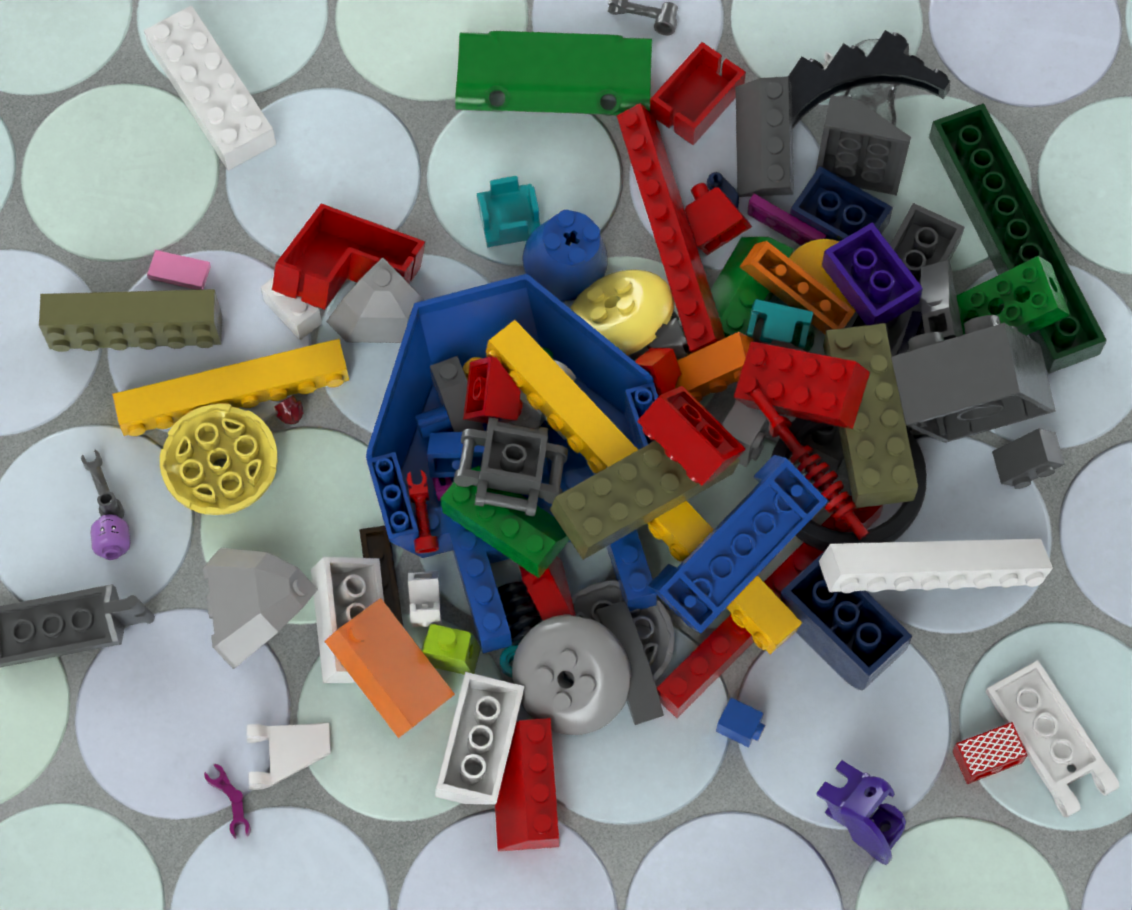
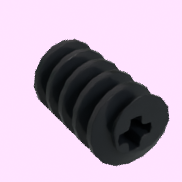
(518, 610)

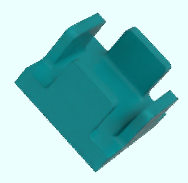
(508, 211)
(779, 322)

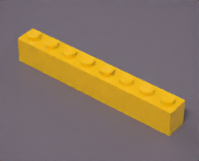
(236, 384)

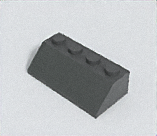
(764, 137)

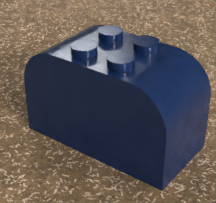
(845, 628)

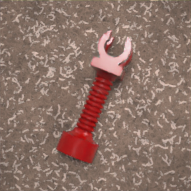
(419, 495)

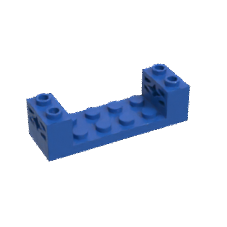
(740, 545)

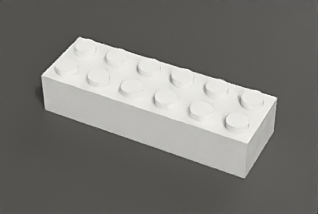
(210, 87)

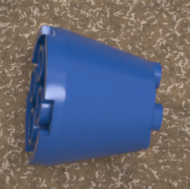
(563, 266)

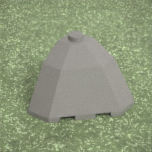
(375, 307)
(251, 599)

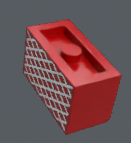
(989, 753)

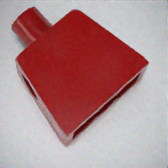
(714, 218)

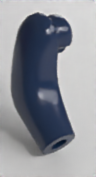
(717, 180)

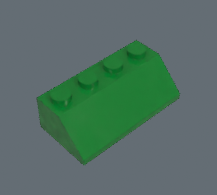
(737, 290)
(523, 538)

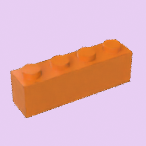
(796, 287)
(714, 366)

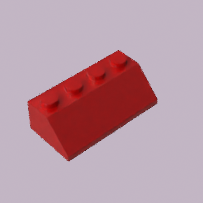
(527, 791)

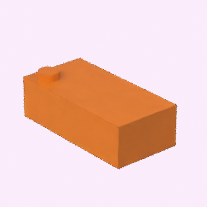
(389, 667)

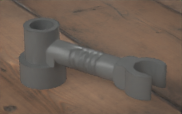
(664, 18)
(107, 502)

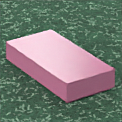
(179, 270)

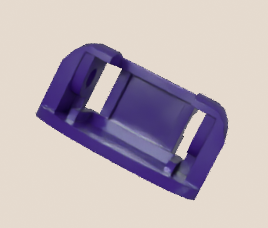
(856, 803)

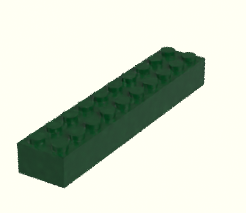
(1012, 225)

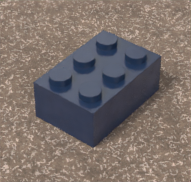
(839, 207)

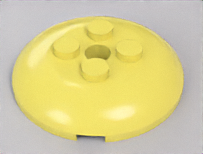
(626, 307)
(215, 434)

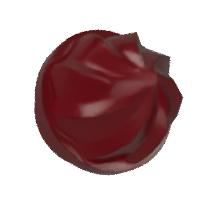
(289, 410)

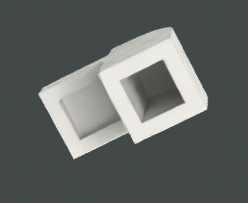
(424, 599)

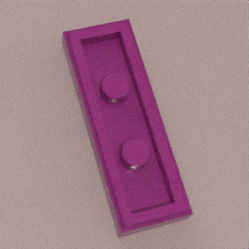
(782, 221)

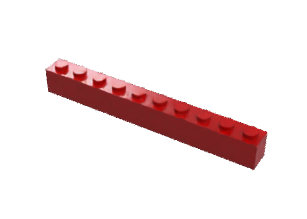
(671, 228)
(729, 639)

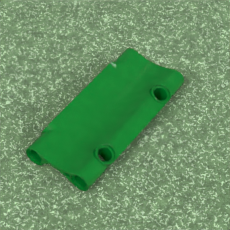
(552, 72)

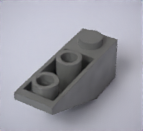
(939, 301)

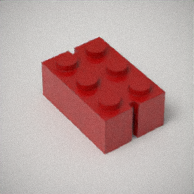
(697, 93)

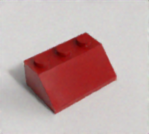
(690, 435)

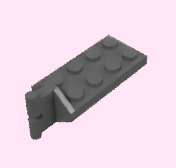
(67, 624)

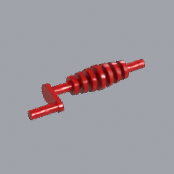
(780, 427)

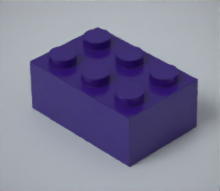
(871, 276)

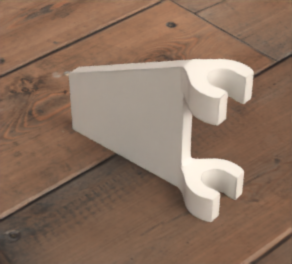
(289, 750)

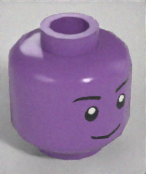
(110, 537)

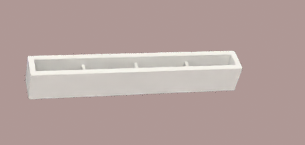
(934, 565)

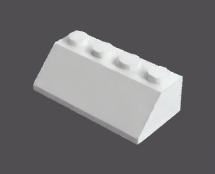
(344, 590)
(479, 740)

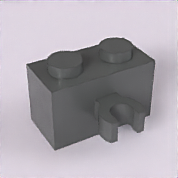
(1028, 458)

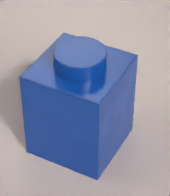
(741, 723)

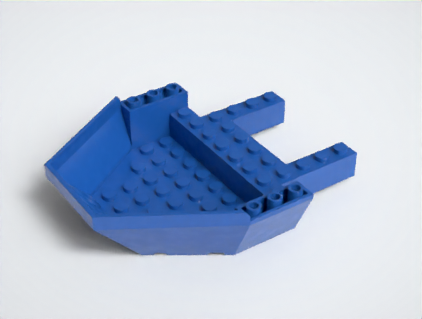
(461, 327)

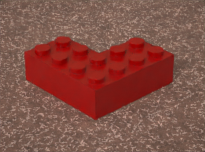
(341, 248)

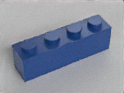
(445, 454)

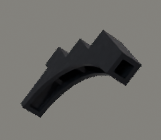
(851, 68)

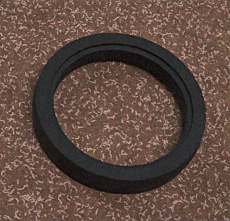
(889, 531)

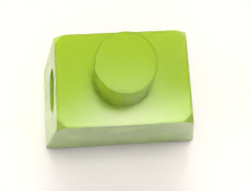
(450, 649)

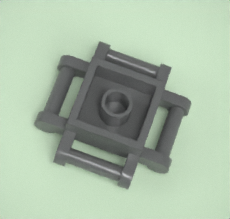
(511, 463)

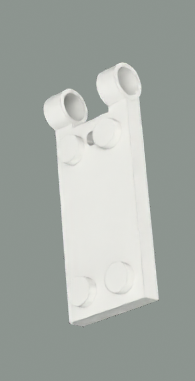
(1050, 735)

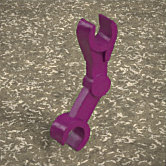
(235, 796)

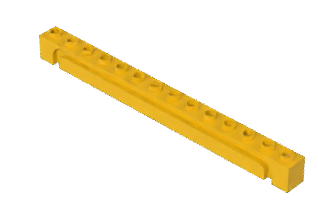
(603, 445)

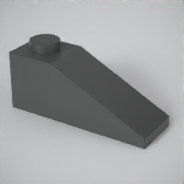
(451, 389)

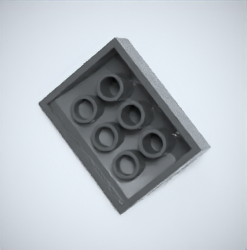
(862, 146)

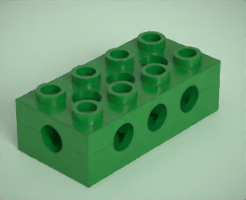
(1011, 292)

